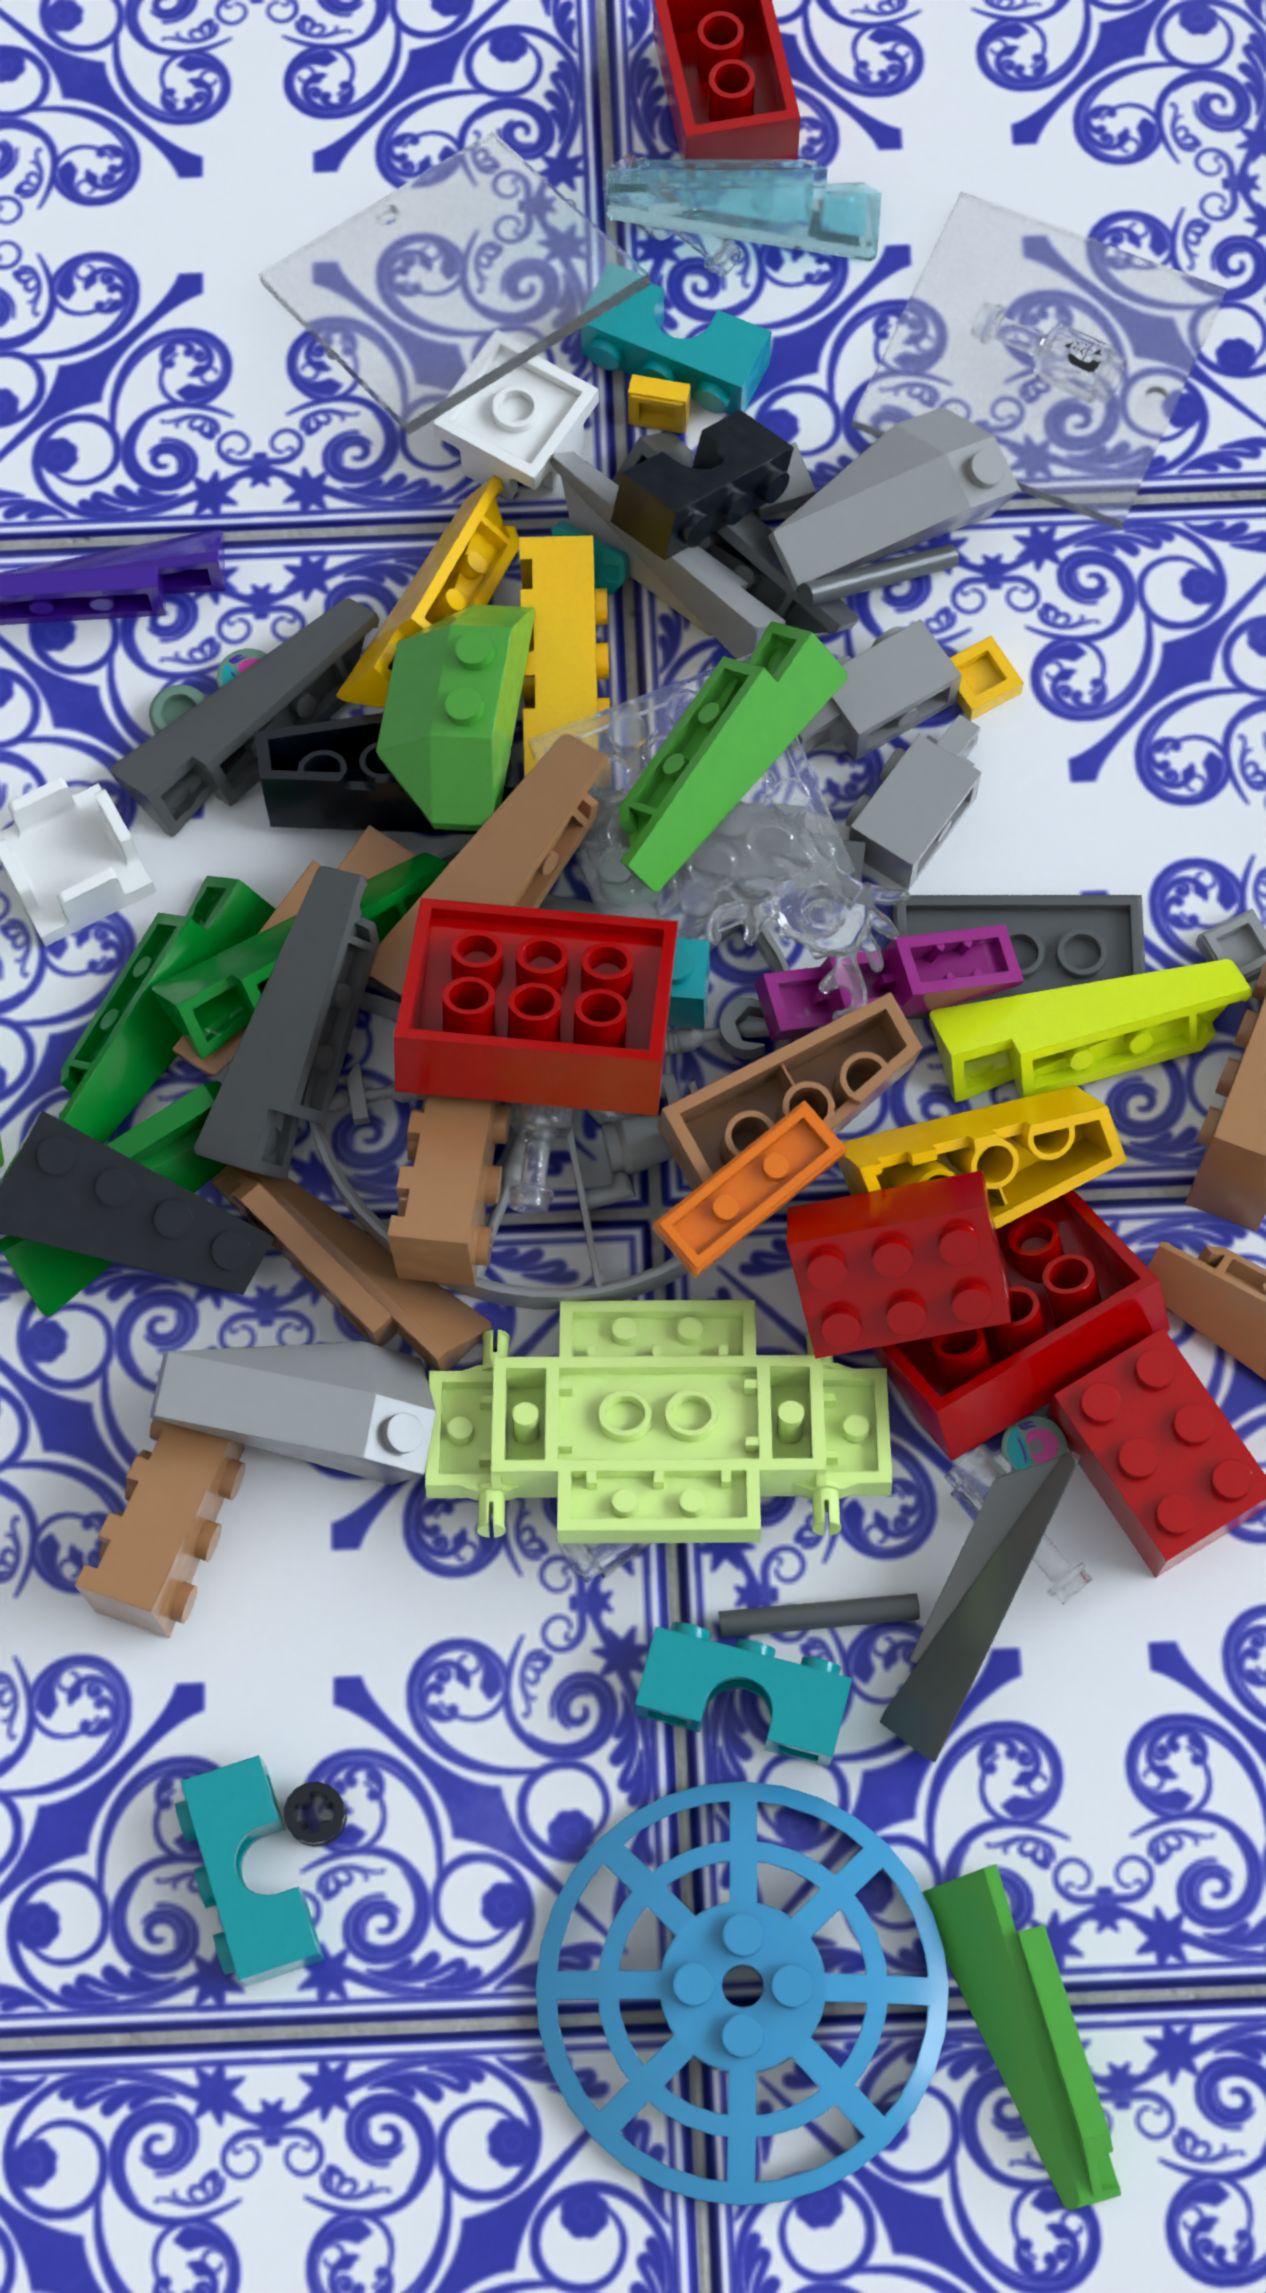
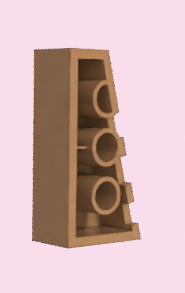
(832, 1069)
(1234, 1162)
(447, 1189)
(165, 1528)

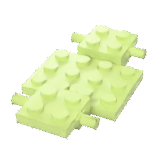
(658, 1426)

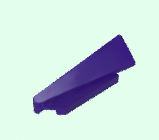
(114, 582)

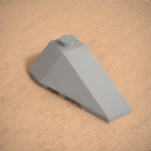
(899, 492)
(314, 1402)

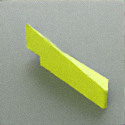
(1083, 1029)

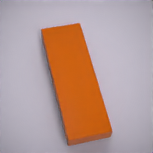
(749, 1189)

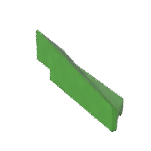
(723, 747)
(1029, 2031)

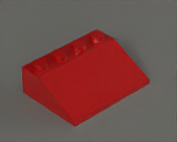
(536, 1007)
(1072, 1307)

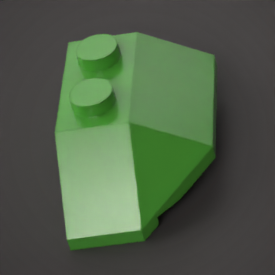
(456, 712)

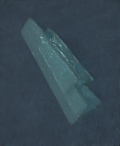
(749, 201)

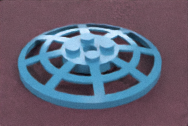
(733, 2036)

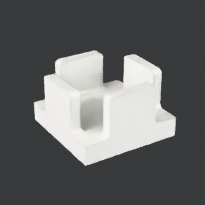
(520, 425)
(70, 859)

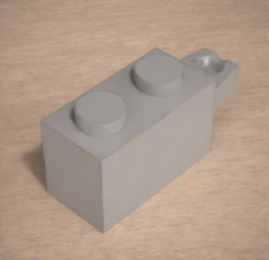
(886, 692)
(917, 802)

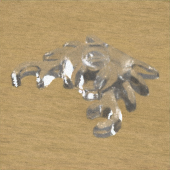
(821, 912)

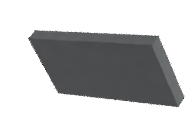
(1053, 936)

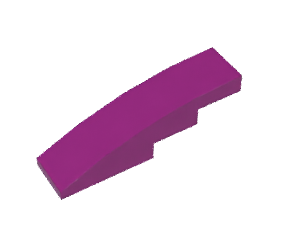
(918, 970)

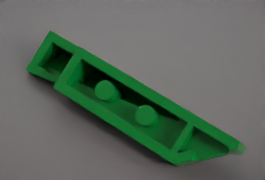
(222, 992)
(131, 1033)
(159, 1143)

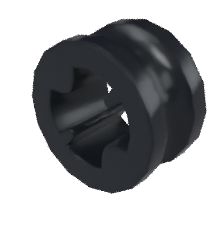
(302, 1799)

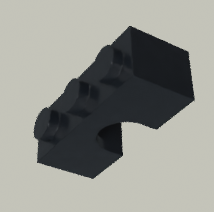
(678, 506)

